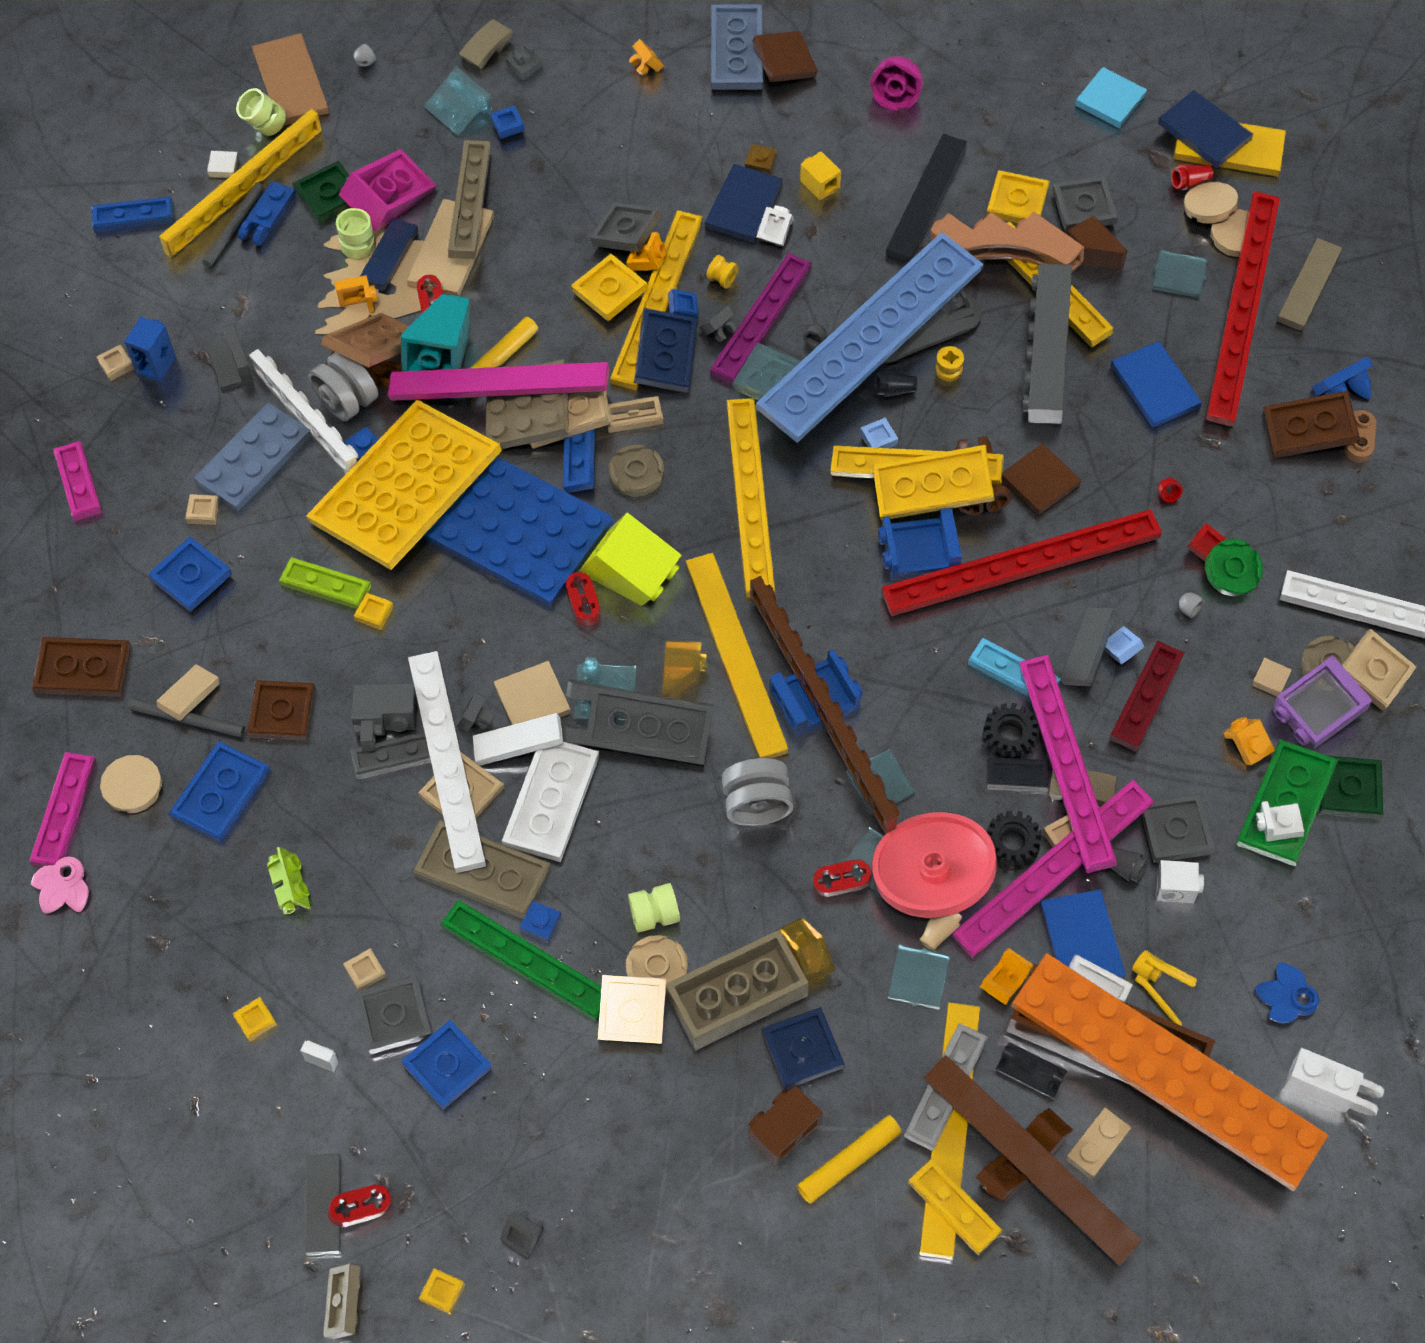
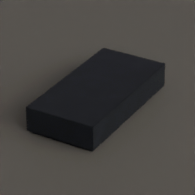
(1017, 774)

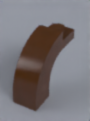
(1002, 1178)

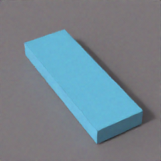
(999, 665)

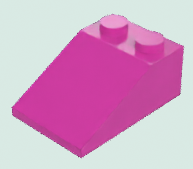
(387, 188)

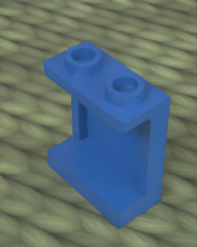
(920, 545)
(795, 703)

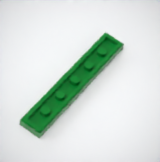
(524, 959)

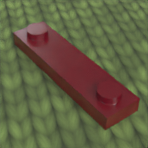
(1146, 696)

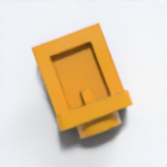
(649, 256)
(355, 291)
(1250, 739)
(1007, 976)

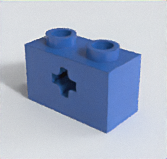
(150, 349)

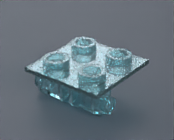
(458, 101)
(605, 675)

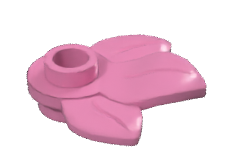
(57, 889)

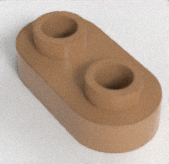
(1367, 435)

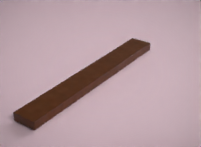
(1033, 1160)

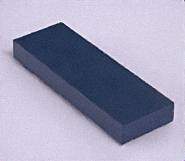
(389, 253)

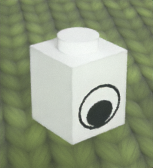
(1178, 881)

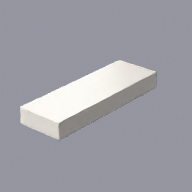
(517, 739)

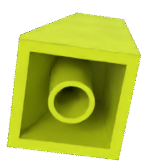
(632, 561)

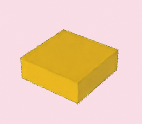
(373, 611)
(254, 1019)
(441, 1291)

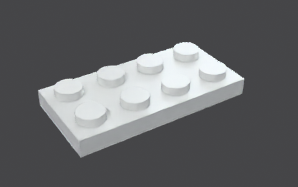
(550, 800)

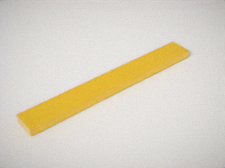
(240, 183)
(678, 249)
(749, 492)
(736, 657)
(937, 1235)

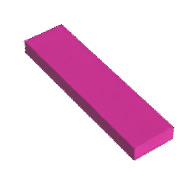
(63, 809)

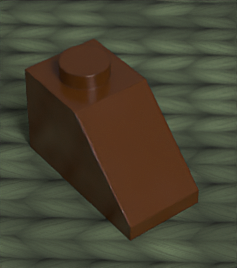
(1100, 246)

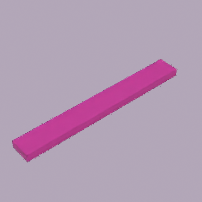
(499, 381)
(1068, 764)
(1045, 874)

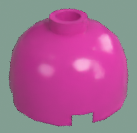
(896, 83)

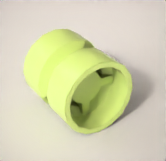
(261, 112)
(355, 233)
(654, 907)

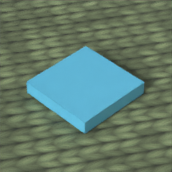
(1111, 97)

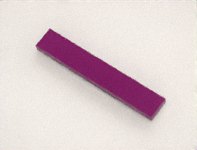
(761, 317)

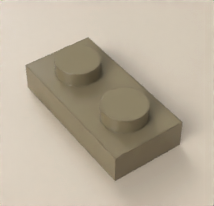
(342, 1301)

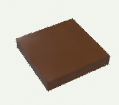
(785, 56)
(1040, 479)
(281, 710)

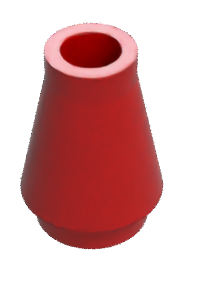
(1188, 176)

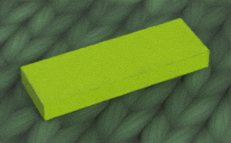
(324, 583)

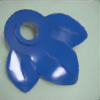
(1283, 994)

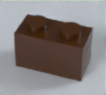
(784, 1124)

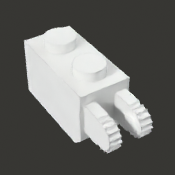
(1331, 1083)

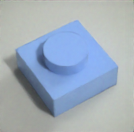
(879, 434)
(1123, 645)

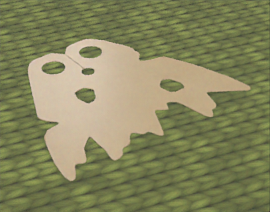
(395, 305)

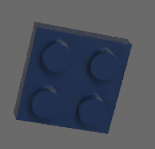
(802, 1048)

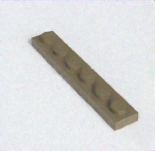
(469, 200)

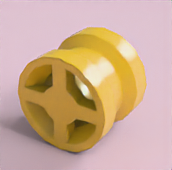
(722, 271)
(944, 368)

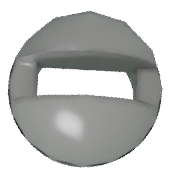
(364, 56)
(1190, 604)

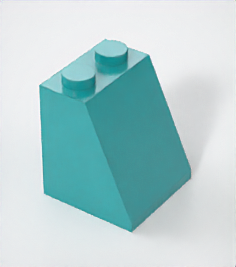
(437, 336)

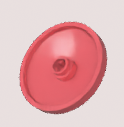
(934, 865)

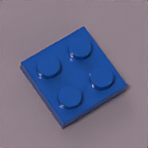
(190, 574)
(446, 1064)

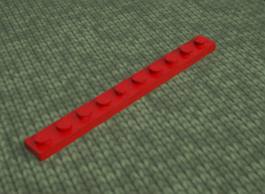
(1242, 309)
(1020, 562)

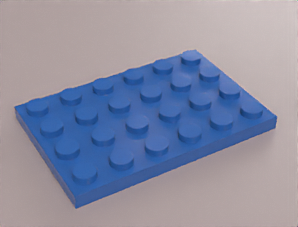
(520, 530)

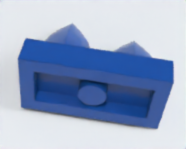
(1354, 375)

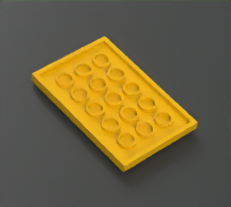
(404, 484)

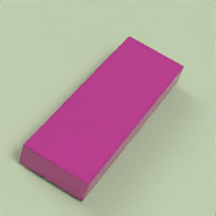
(77, 481)

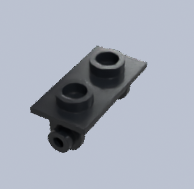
(1030, 1070)

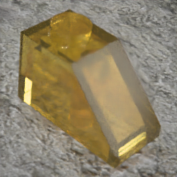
(682, 667)
(808, 949)

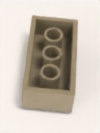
(737, 990)

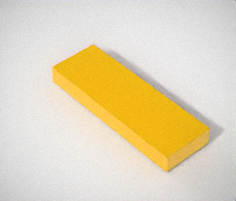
(955, 1206)

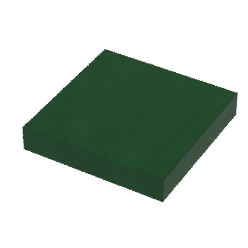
(321, 191)
(1355, 789)

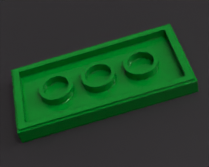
(1291, 778)

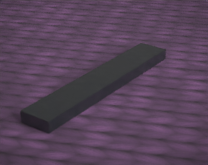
(926, 198)

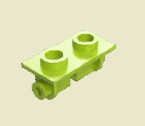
(286, 868)

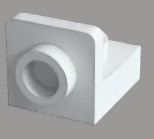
(775, 225)
(1280, 822)

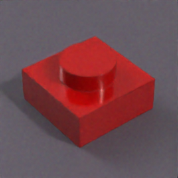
(1204, 541)

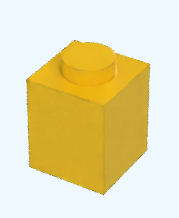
(820, 175)

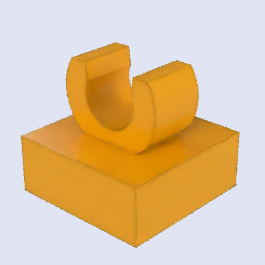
(646, 57)

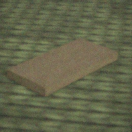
(506, 882)

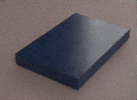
(1205, 128)
(743, 203)
(665, 350)

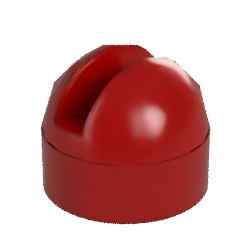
(1175, 488)

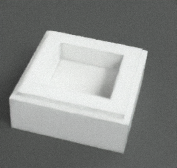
(222, 164)
(319, 1056)

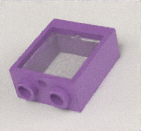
(1321, 703)

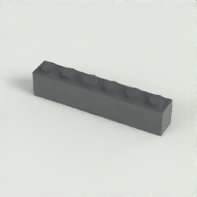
(1049, 343)

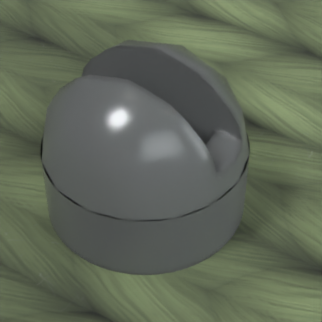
(815, 335)

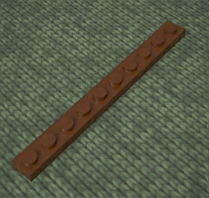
(828, 711)

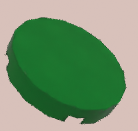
(1233, 567)

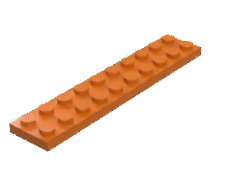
(1170, 1071)

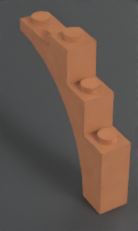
(1032, 240)

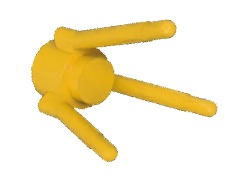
(1151, 968)

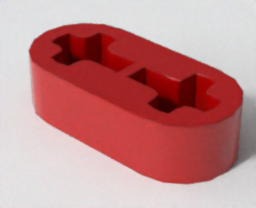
(424, 298)
(588, 597)
(842, 870)
(360, 1213)

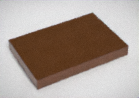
(1311, 424)
(81, 667)

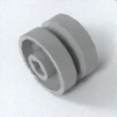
(343, 386)
(757, 792)

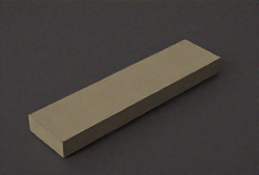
(1309, 284)

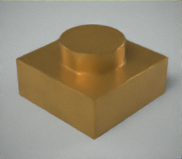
(761, 158)

